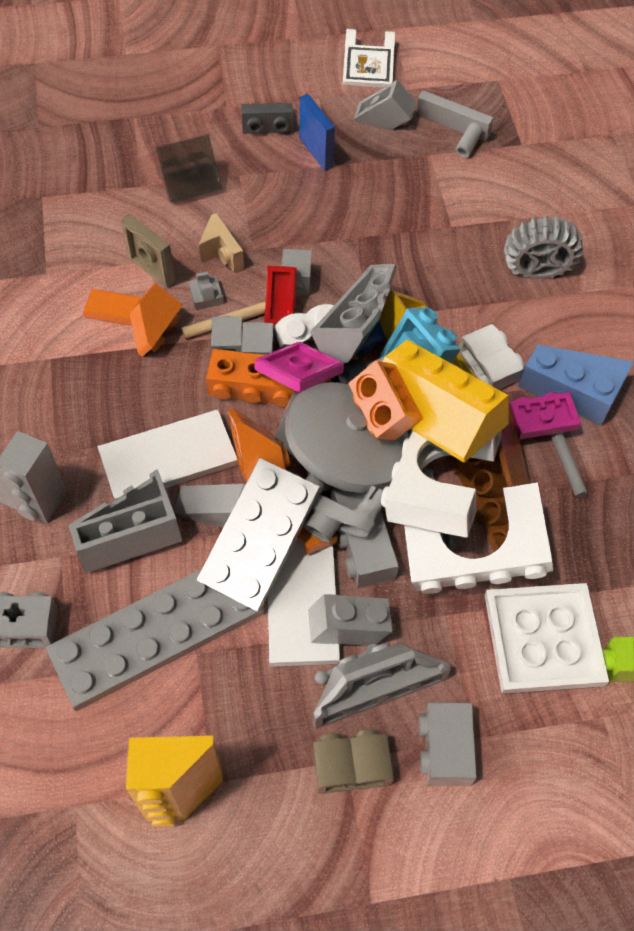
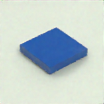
(316, 132)

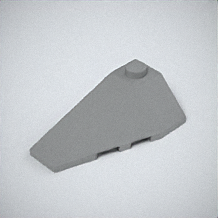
(355, 314)

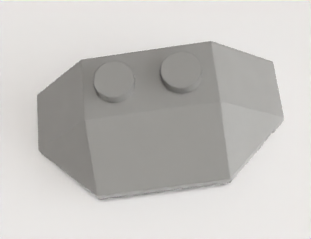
(375, 680)

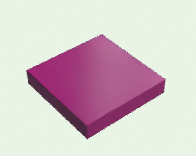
(299, 366)

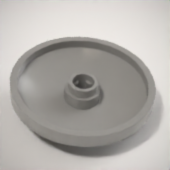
(334, 443)

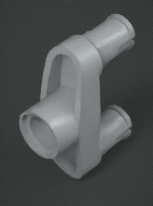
(330, 516)

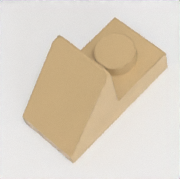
(220, 242)

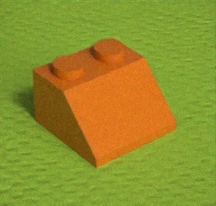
(254, 443)

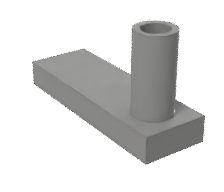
(458, 117)

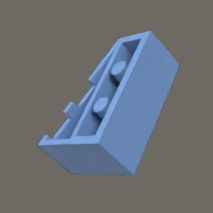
(588, 378)

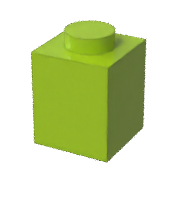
(620, 659)

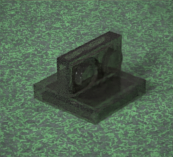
(188, 168)

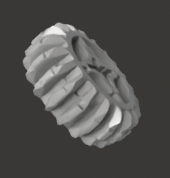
(543, 248)

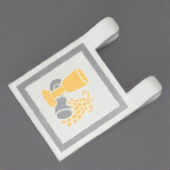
(368, 64)

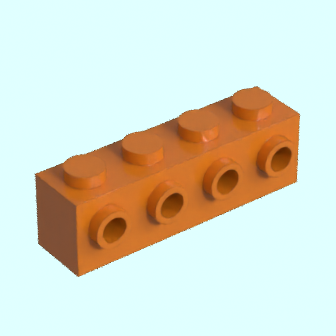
(234, 377)

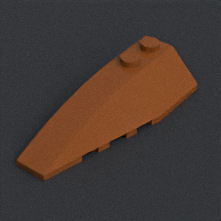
(490, 479)

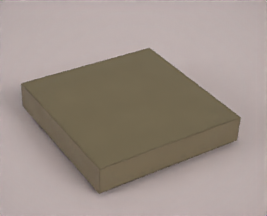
(148, 251)

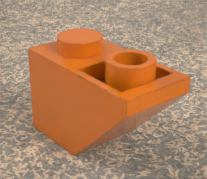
(152, 316)

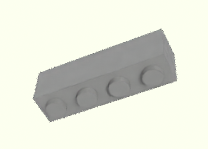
(369, 557)

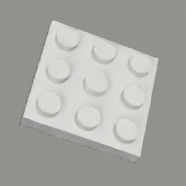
(545, 638)

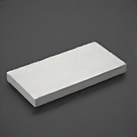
(177, 450)
(295, 590)

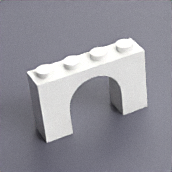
(428, 503)
(522, 553)

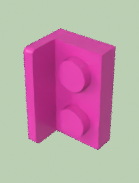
(544, 415)

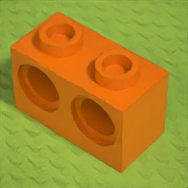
(390, 397)

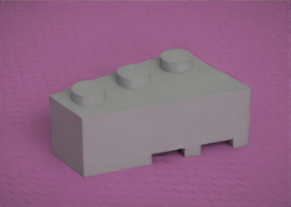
(30, 478)
(127, 527)

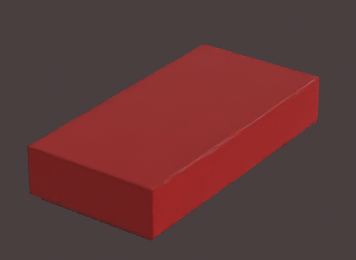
(280, 293)

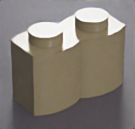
(352, 762)

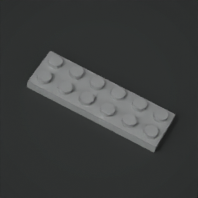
(143, 638)

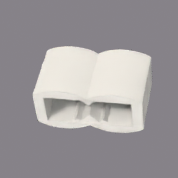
(298, 326)
(491, 357)

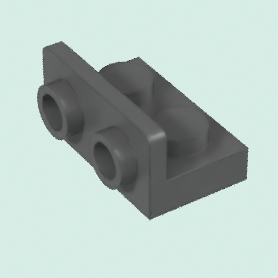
(267, 118)

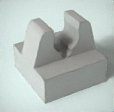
(205, 291)

